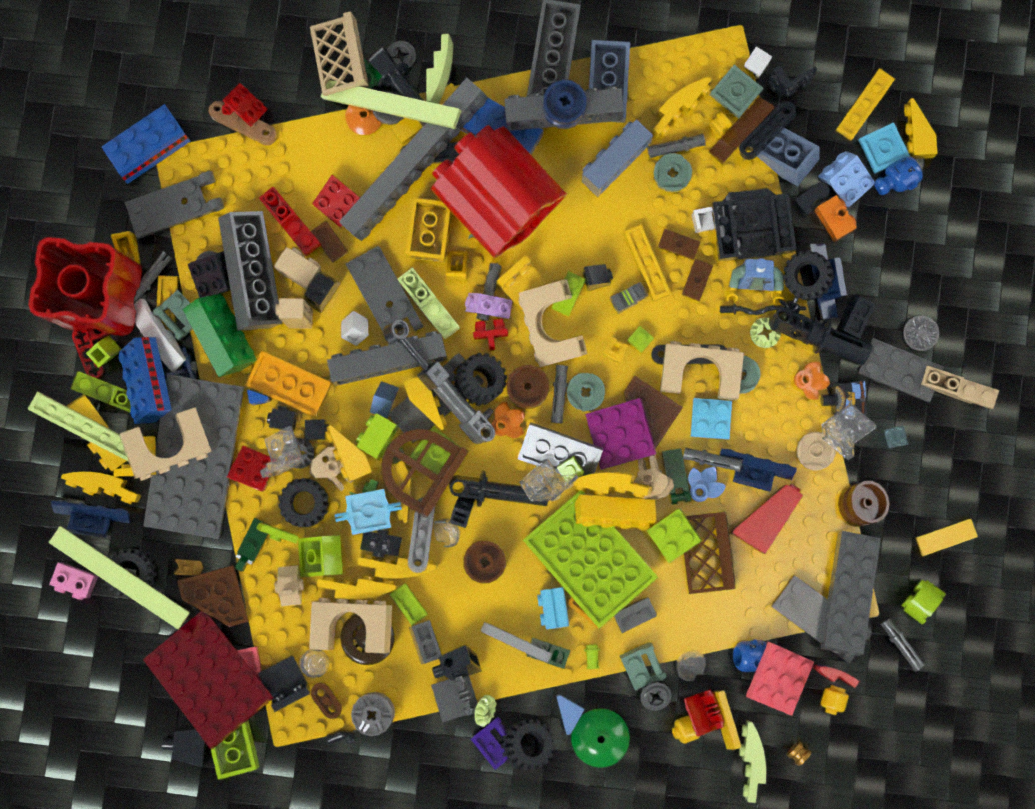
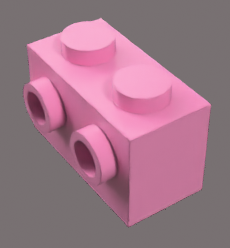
(73, 580)

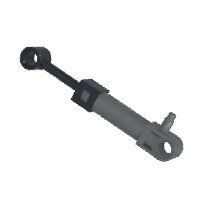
(436, 378)

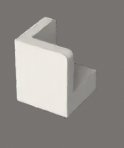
(758, 62)
(703, 219)
(354, 328)

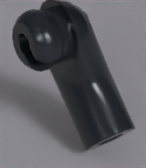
(336, 736)

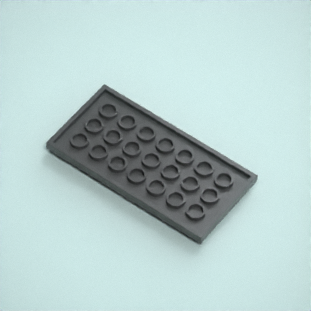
(195, 495)

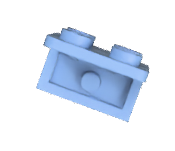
(847, 177)

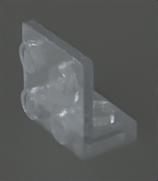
(846, 429)
(282, 452)
(545, 483)

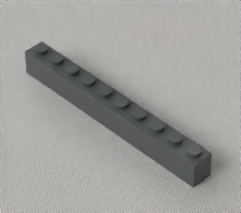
(411, 163)

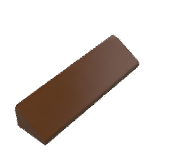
(740, 130)

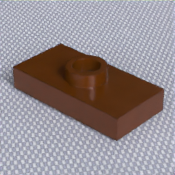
(329, 241)
(678, 244)
(697, 280)

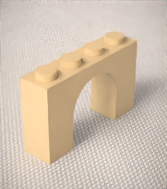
(534, 304)
(728, 364)
(144, 463)
(375, 616)

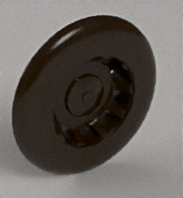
(350, 648)

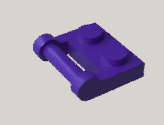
(489, 745)

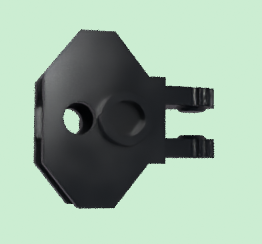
(381, 543)

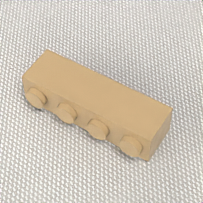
(295, 313)

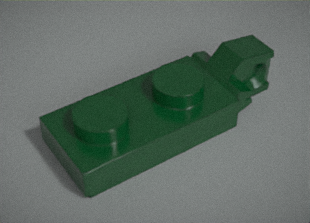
(251, 545)

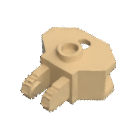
(329, 469)
(653, 477)
(289, 585)

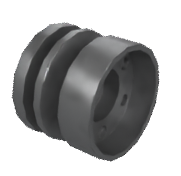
(384, 716)

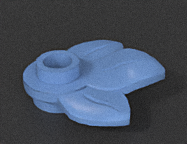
(707, 482)

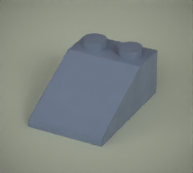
(790, 156)

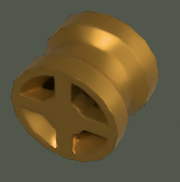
(799, 753)

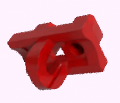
(499, 331)

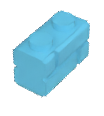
(554, 608)

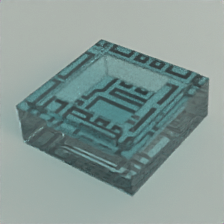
(895, 437)

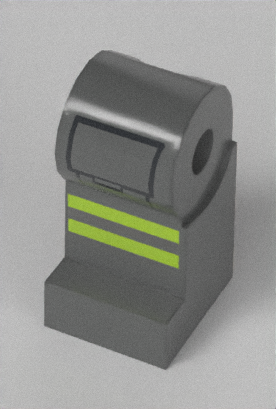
(628, 297)

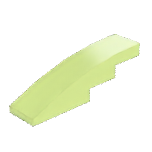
(439, 75)

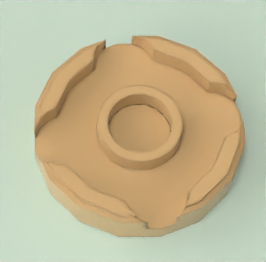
(814, 452)

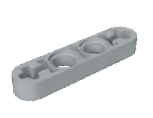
(516, 642)

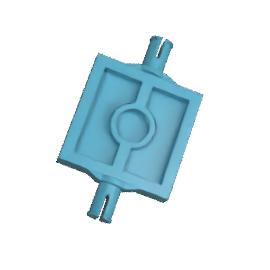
(368, 511)

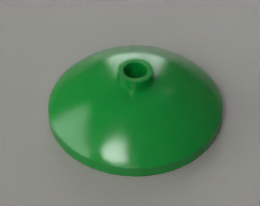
(595, 724)

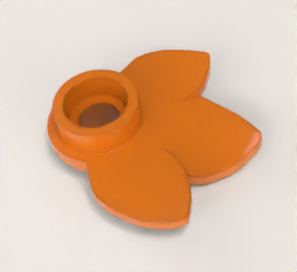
(814, 380)
(510, 419)

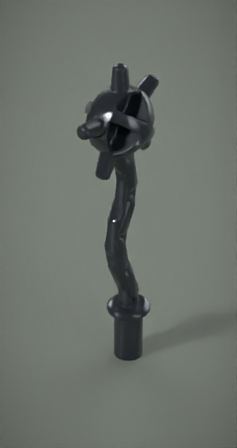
(792, 305)

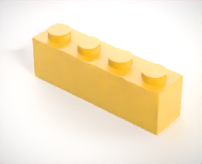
(84, 407)
(615, 511)

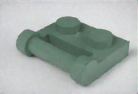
(175, 303)
(636, 668)

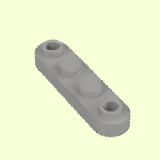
(420, 541)

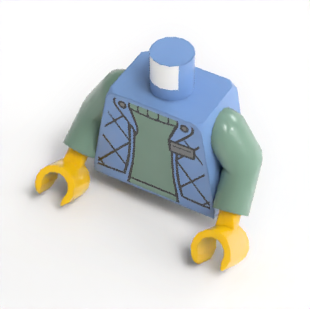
(756, 275)

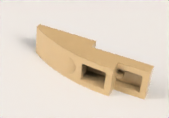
(959, 388)

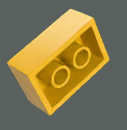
(428, 230)

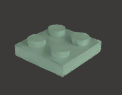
(736, 91)

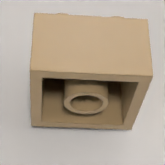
(297, 268)

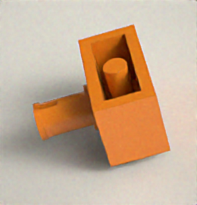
(836, 218)

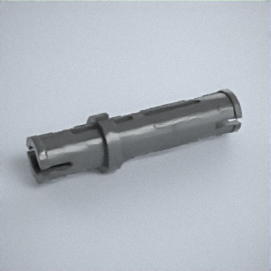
(678, 145)
(150, 276)
(490, 285)
(559, 394)
(704, 457)
(897, 637)

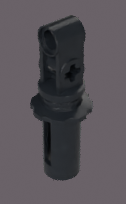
(820, 335)

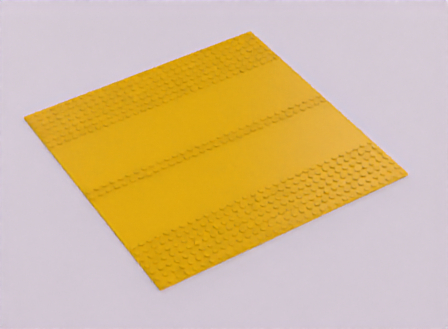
(574, 235)

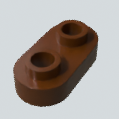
(326, 700)

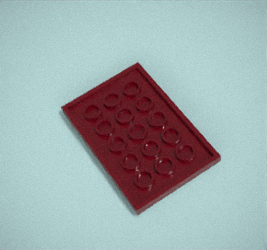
(208, 679)

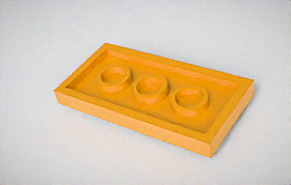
(288, 384)

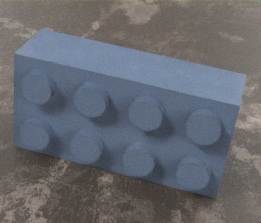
(610, 67)
(616, 158)

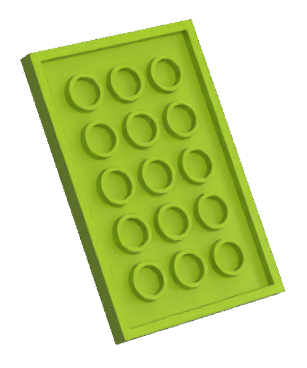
(590, 563)

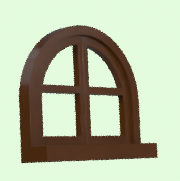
(440, 481)

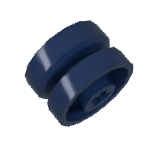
(564, 92)

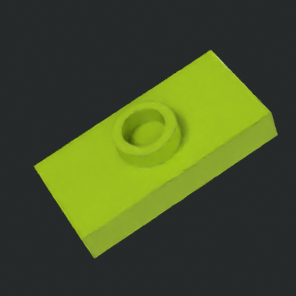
(277, 534)
(408, 604)

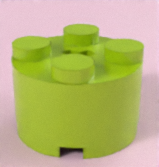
(924, 601)

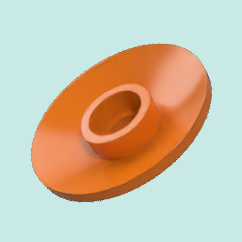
(361, 125)

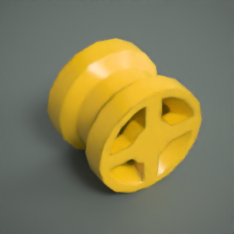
(719, 124)

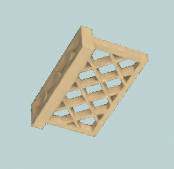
(353, 47)

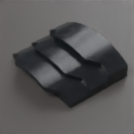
(753, 225)

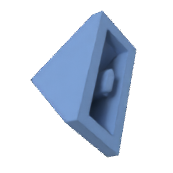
(383, 399)
(570, 712)

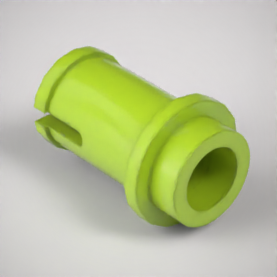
(592, 656)

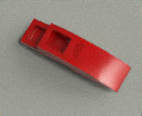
(290, 221)

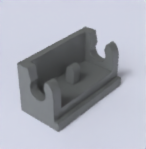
(635, 615)
(425, 642)

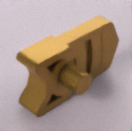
(188, 567)

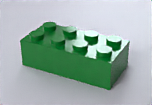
(219, 335)

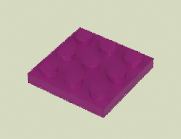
(621, 433)

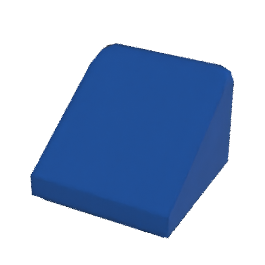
(256, 398)

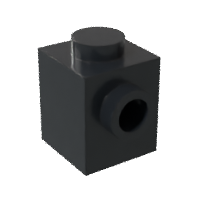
(281, 418)
(315, 429)

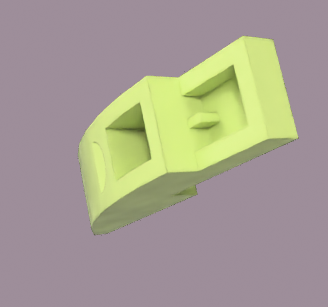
(428, 303)
(752, 752)

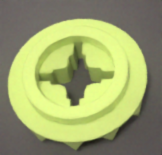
(761, 340)
(485, 710)

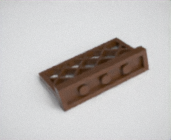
(725, 554)

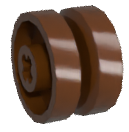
(527, 398)
(863, 503)
(474, 567)

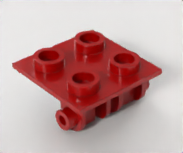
(243, 104)
(335, 200)
(247, 469)
(702, 713)

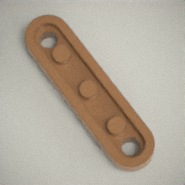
(236, 123)

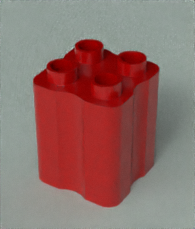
(496, 189)
(85, 286)

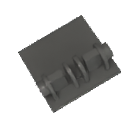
(454, 698)

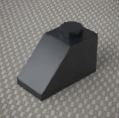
(597, 276)

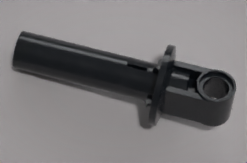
(393, 75)
(481, 488)

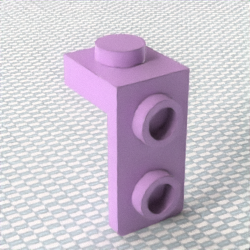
(488, 305)

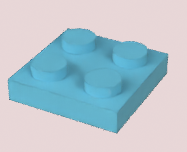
(883, 147)
(711, 418)

